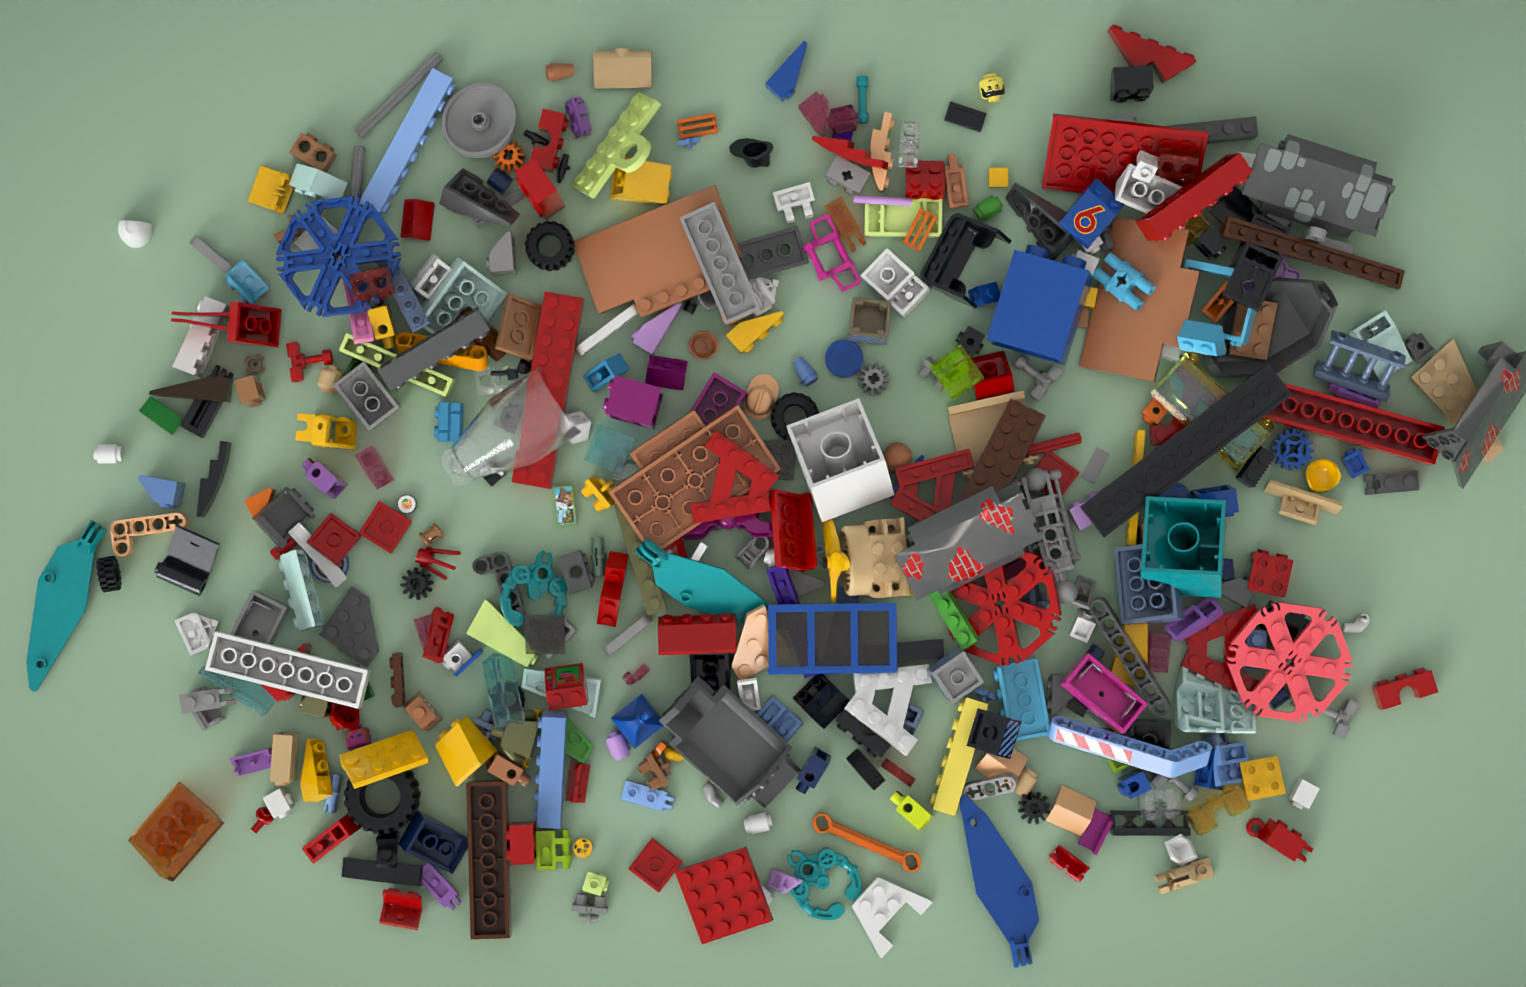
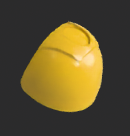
(1322, 475)

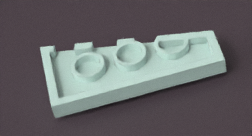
(535, 682)

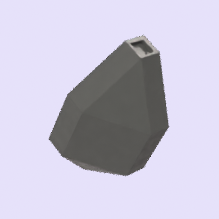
(1298, 327)

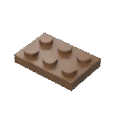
(518, 327)
(1260, 334)

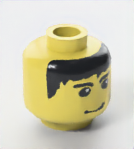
(991, 87)

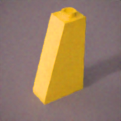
(1139, 636)

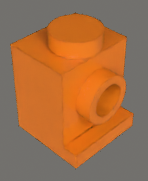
(1148, 415)

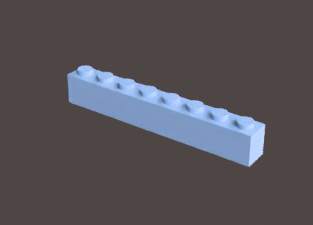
(408, 140)

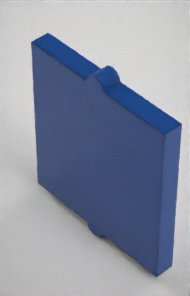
(466, 664)

